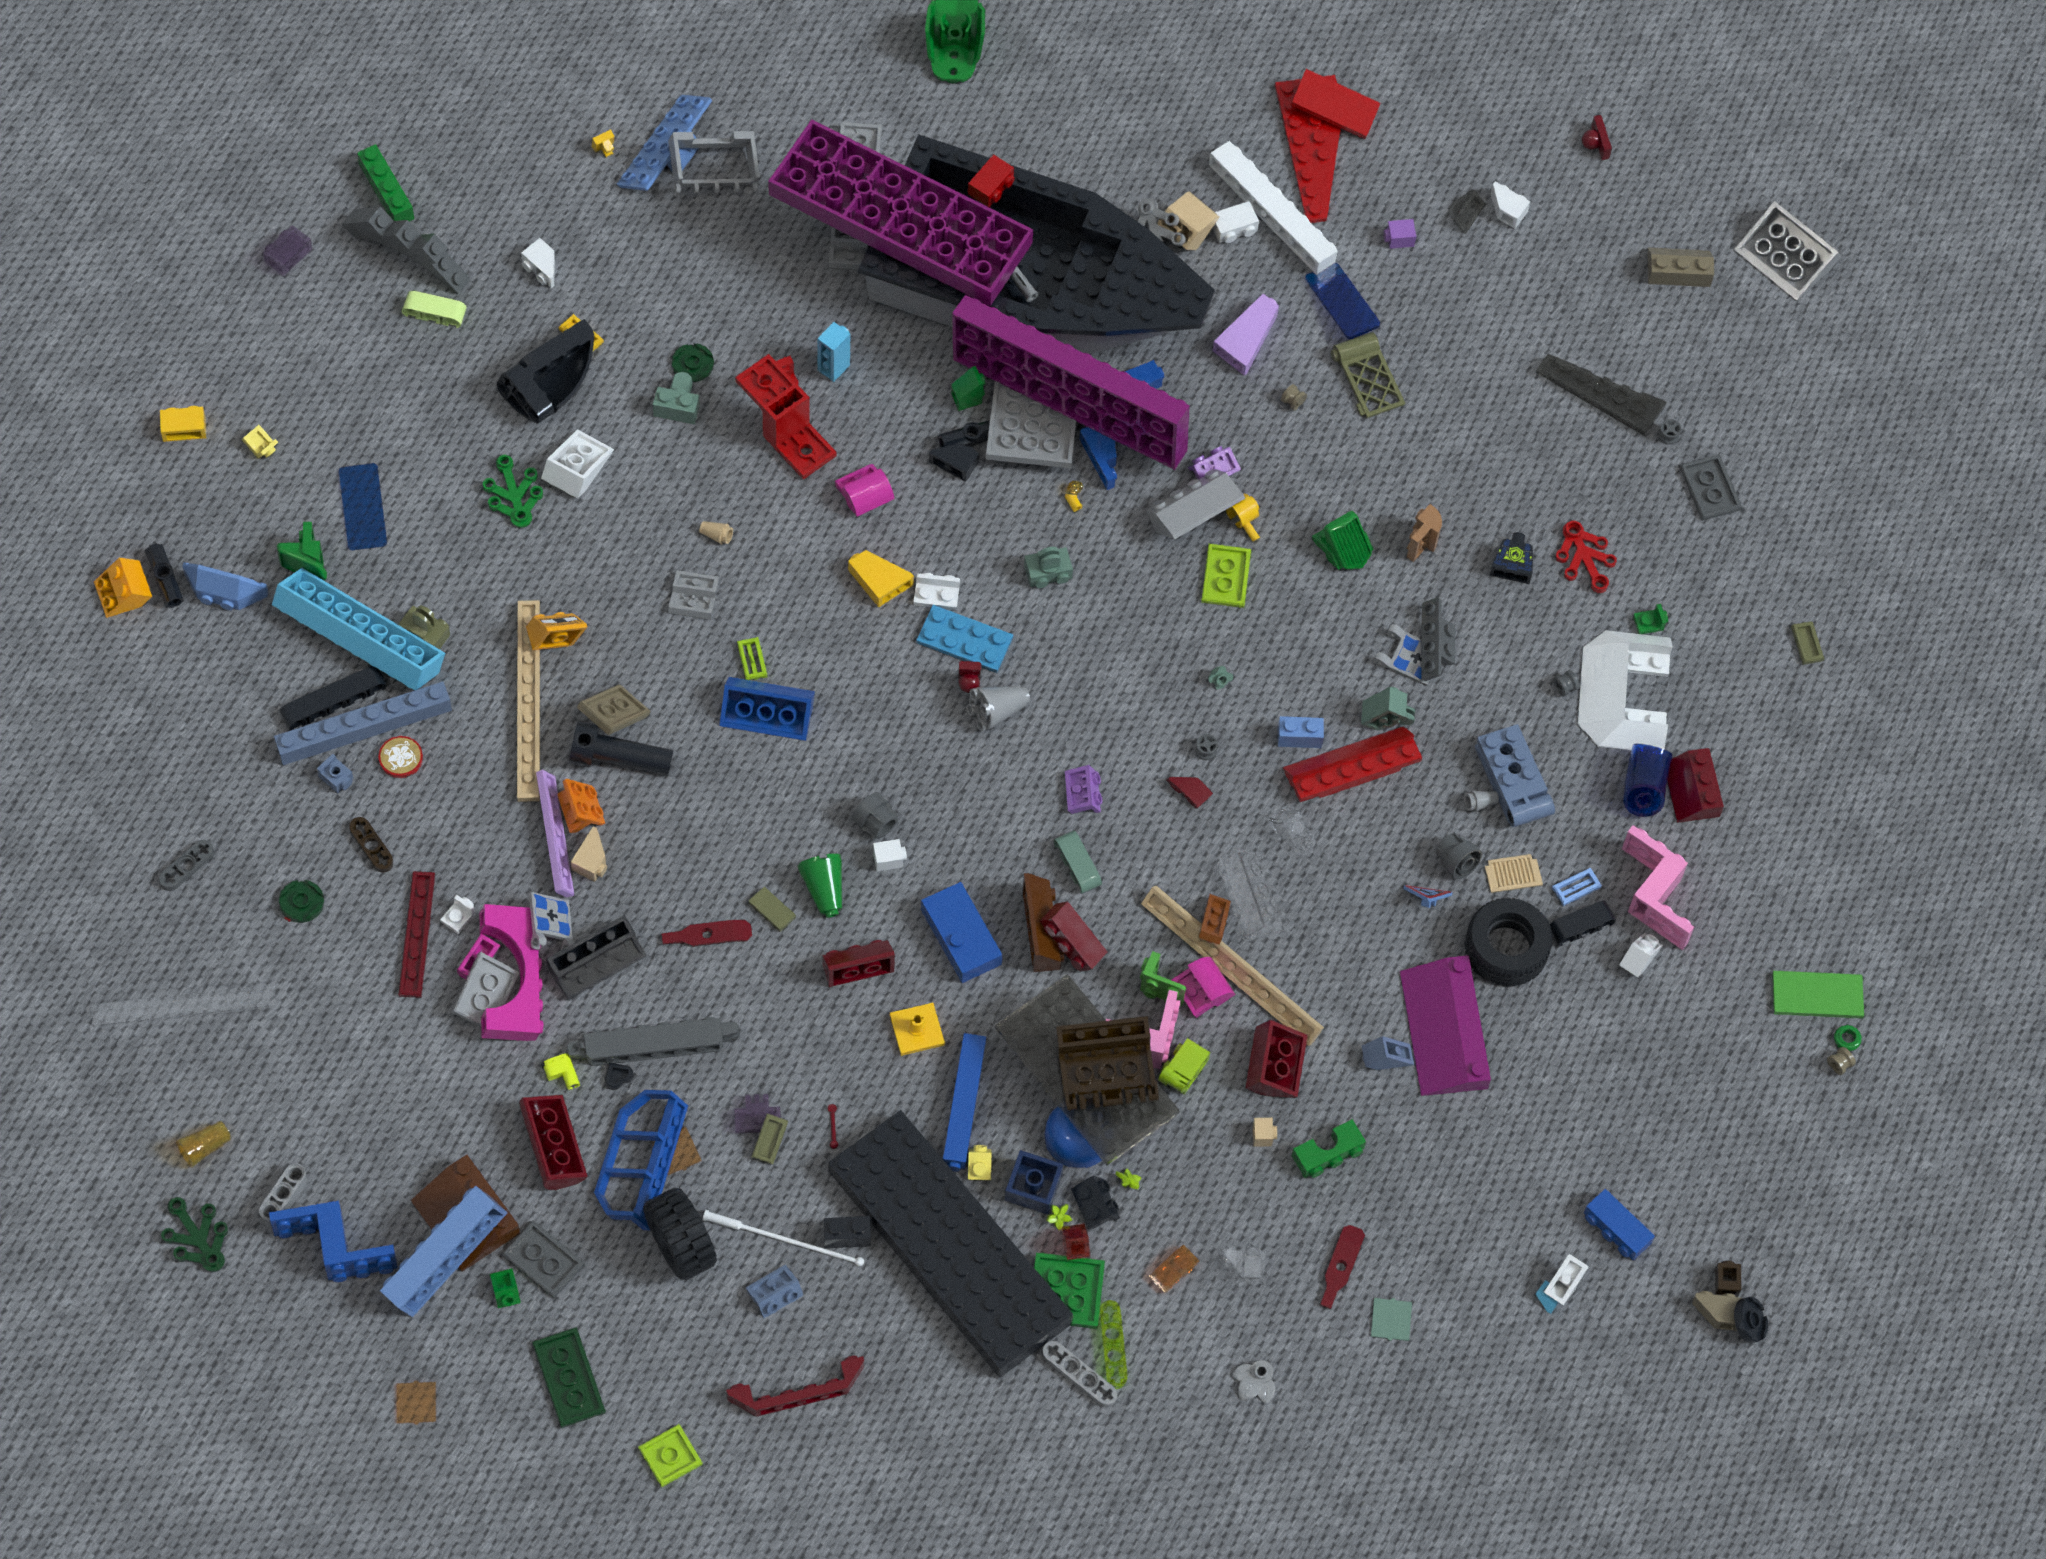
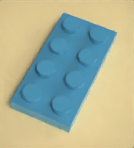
(964, 638)

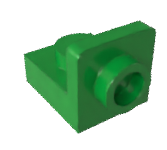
(1651, 620)
(505, 1288)

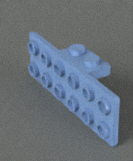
(656, 152)

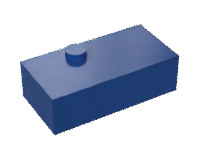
(961, 932)

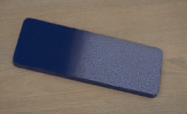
(1343, 301)
(362, 506)

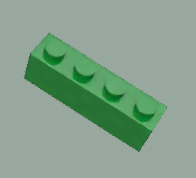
(385, 184)

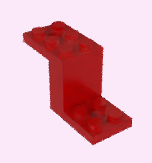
(786, 416)

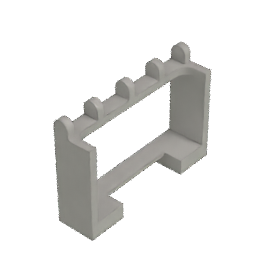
(737, 139)

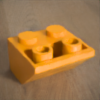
(122, 587)

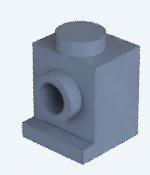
(327, 772)

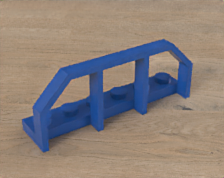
(660, 1159)

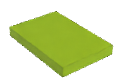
(1226, 575)

